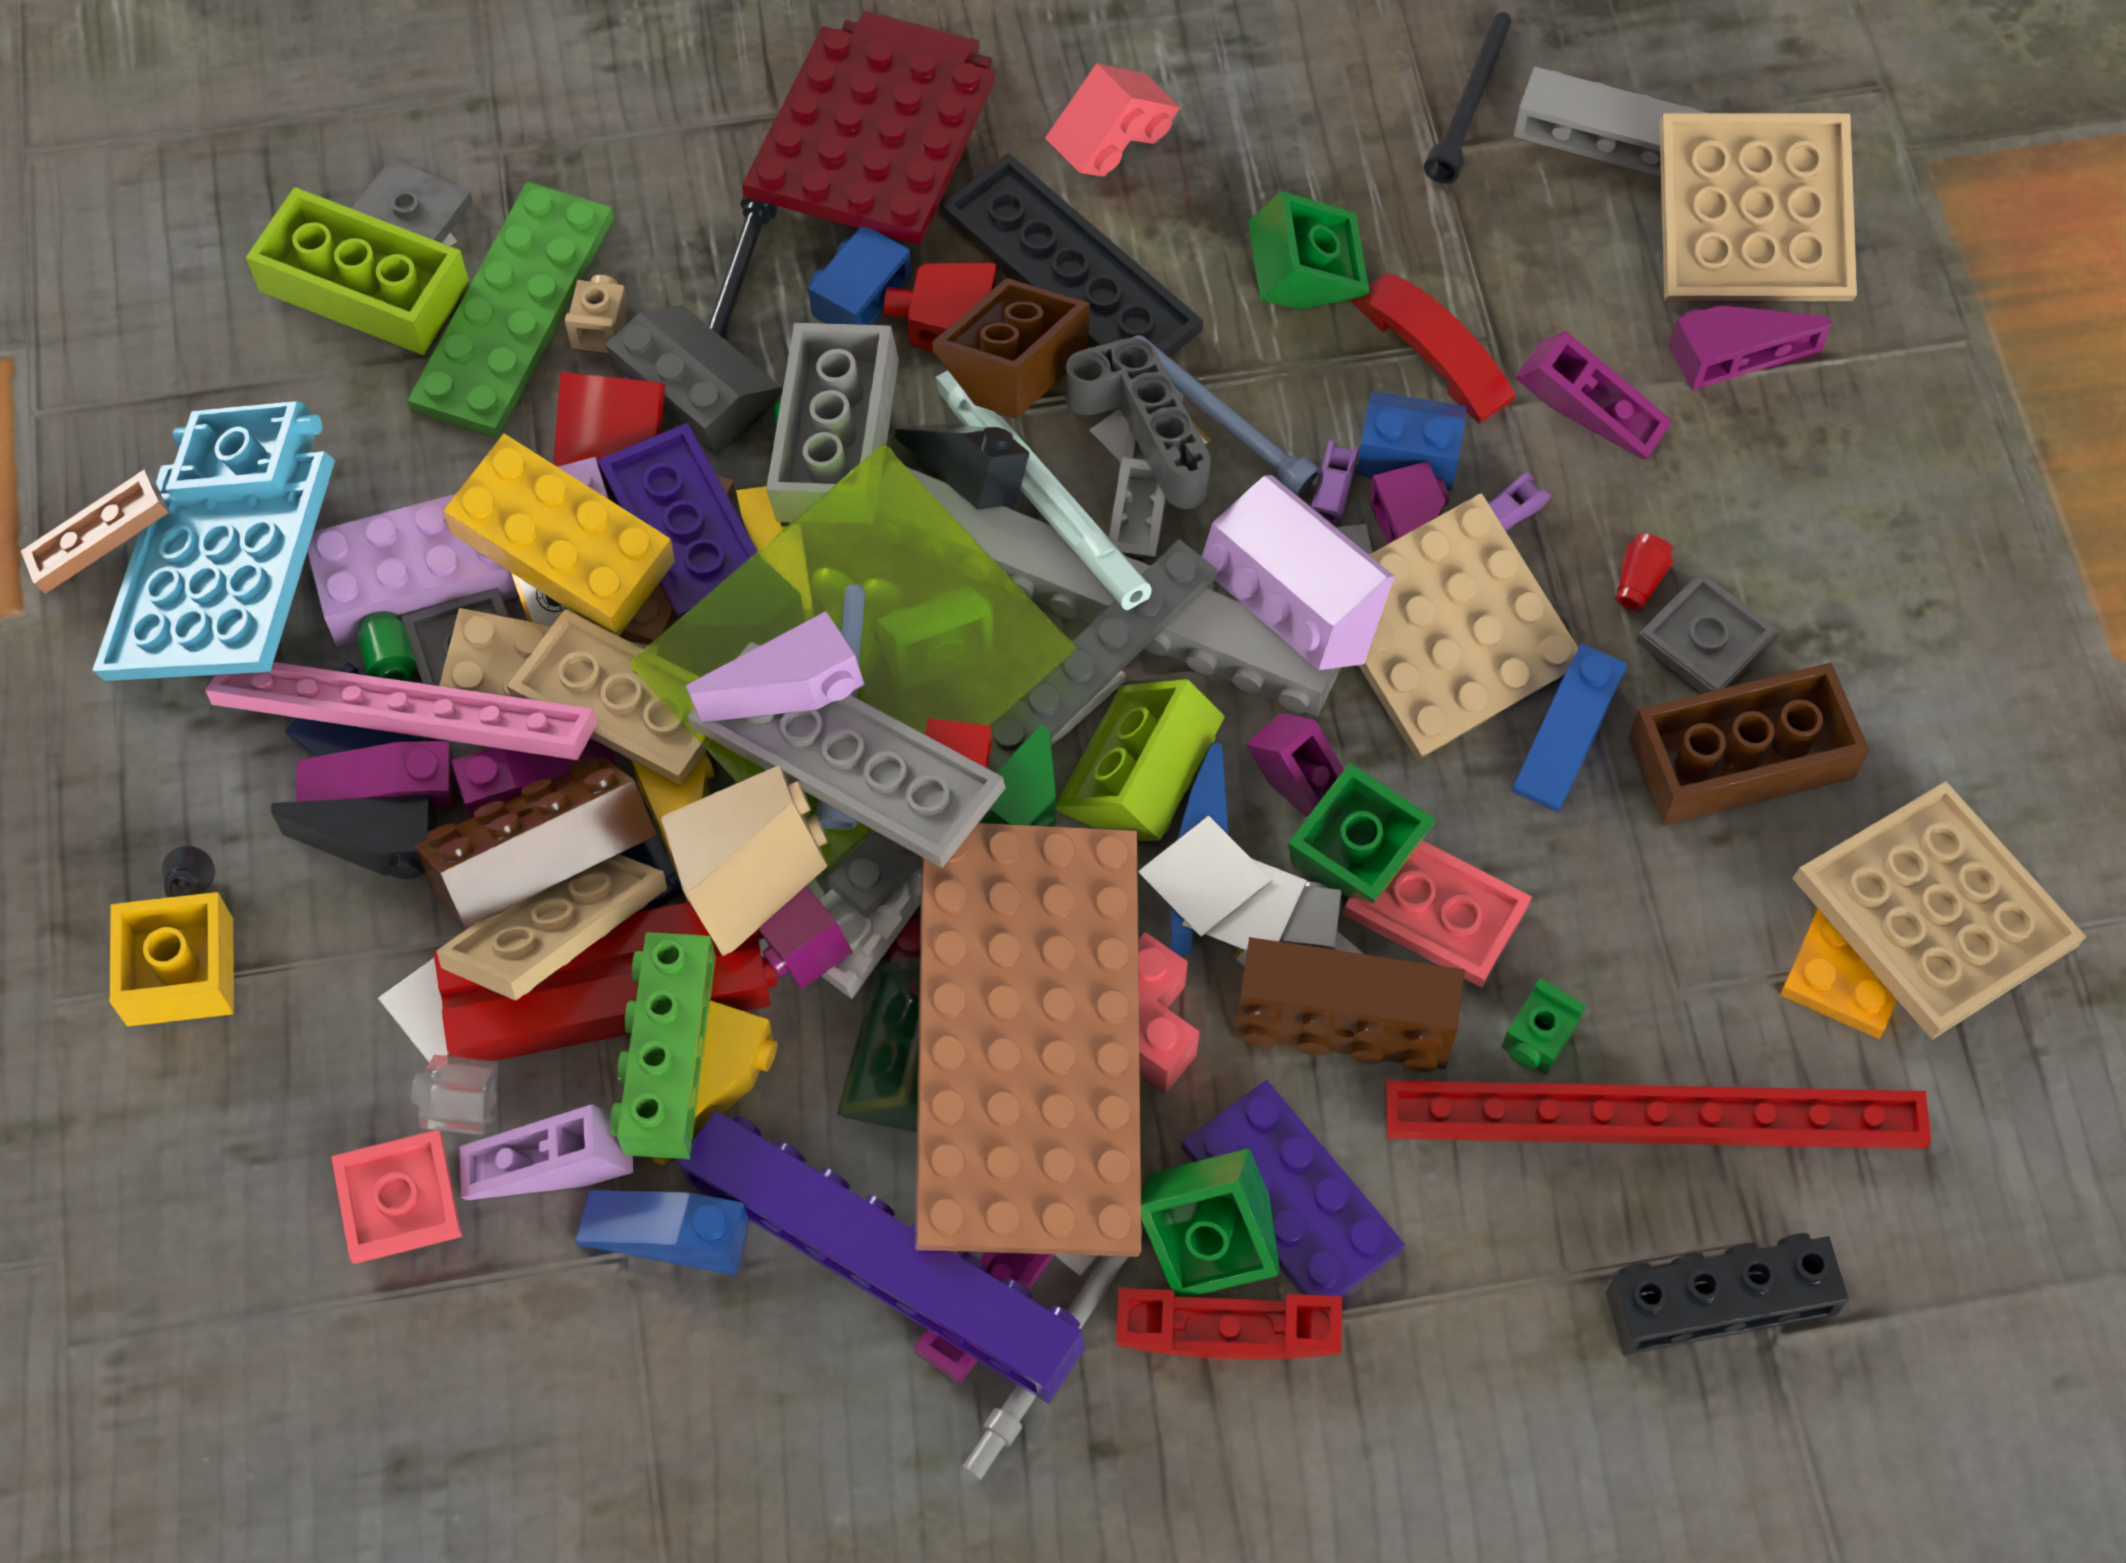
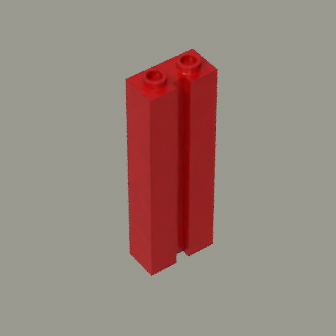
(590, 993)

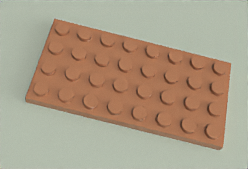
(1030, 1045)

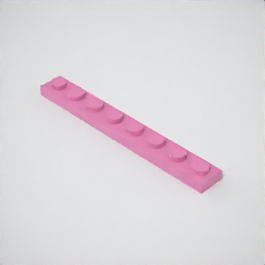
(409, 708)

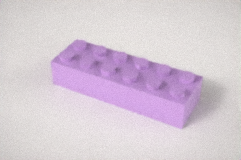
(406, 562)

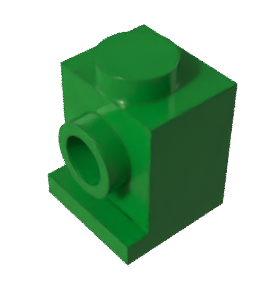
(1553, 1011)

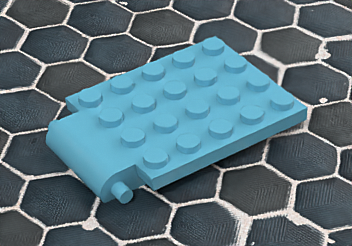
(225, 561)

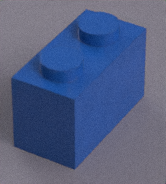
(857, 279)

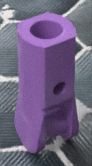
(1334, 484)
(1509, 511)

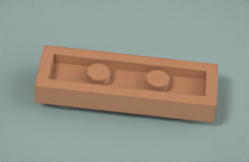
(94, 531)

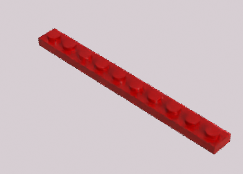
(1656, 1114)

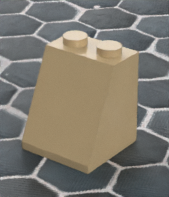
(745, 853)

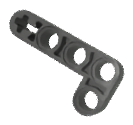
(1133, 378)

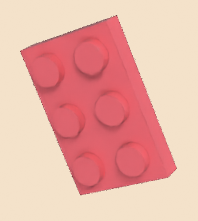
(1445, 912)

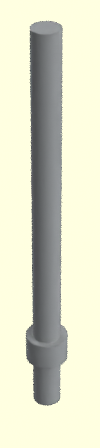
(1005, 1423)

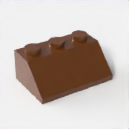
(1013, 345)

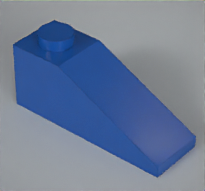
(1570, 727)
(666, 1227)

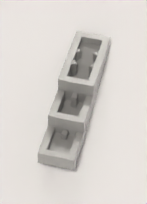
(1137, 504)

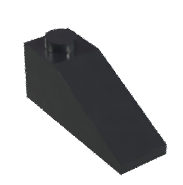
(975, 461)
(364, 831)

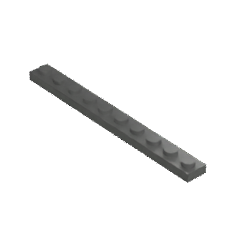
(1100, 654)

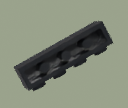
(1725, 1293)

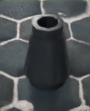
(190, 864)

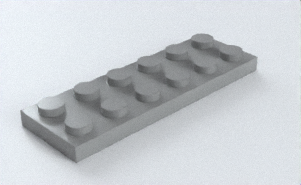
(869, 770)

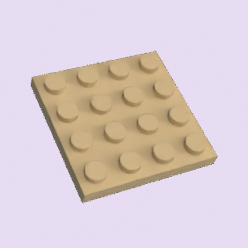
(1757, 207)
(1461, 629)
(1938, 909)

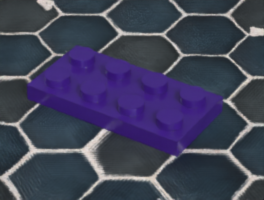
(678, 494)
(1321, 1221)

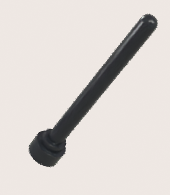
(1446, 158)
(755, 214)

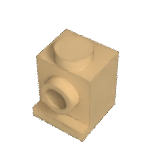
(596, 313)

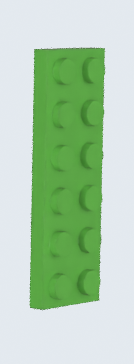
(511, 310)

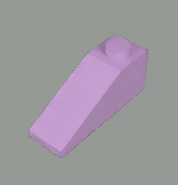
(782, 676)
(544, 1156)

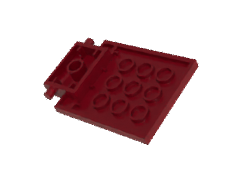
(874, 126)

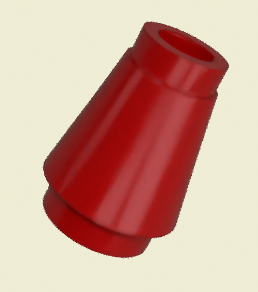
(1642, 570)

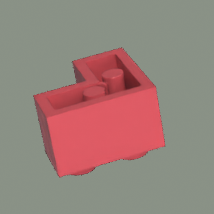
(1107, 114)
(1165, 1039)

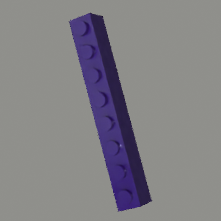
(878, 1254)

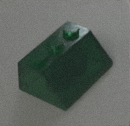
(884, 1063)

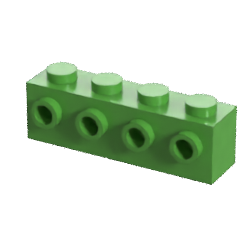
(665, 1046)

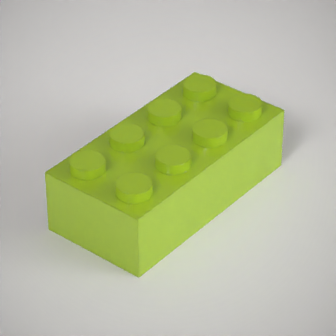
(358, 270)

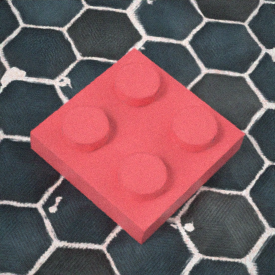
(396, 1196)

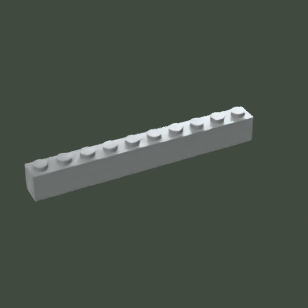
(1208, 635)

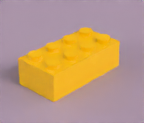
(559, 535)

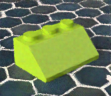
(1142, 758)

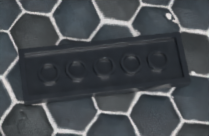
(1056, 249)

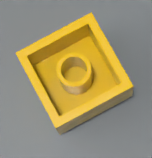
(171, 959)

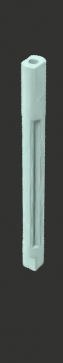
(1058, 507)

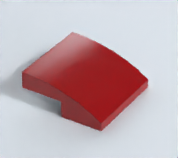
(604, 415)

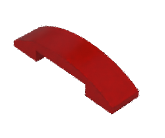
(1441, 341)
(1229, 1327)

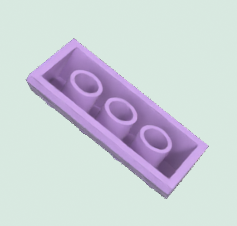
(1299, 575)

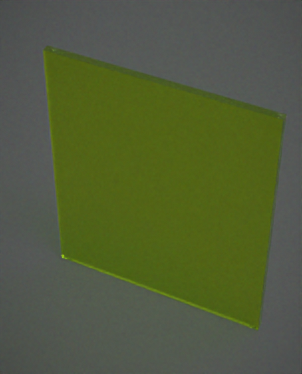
(939, 618)

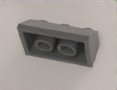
(702, 373)

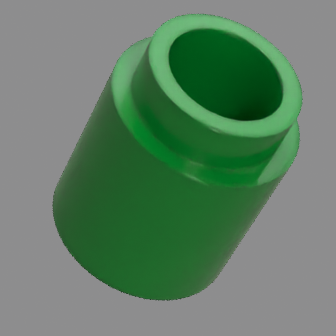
(385, 647)

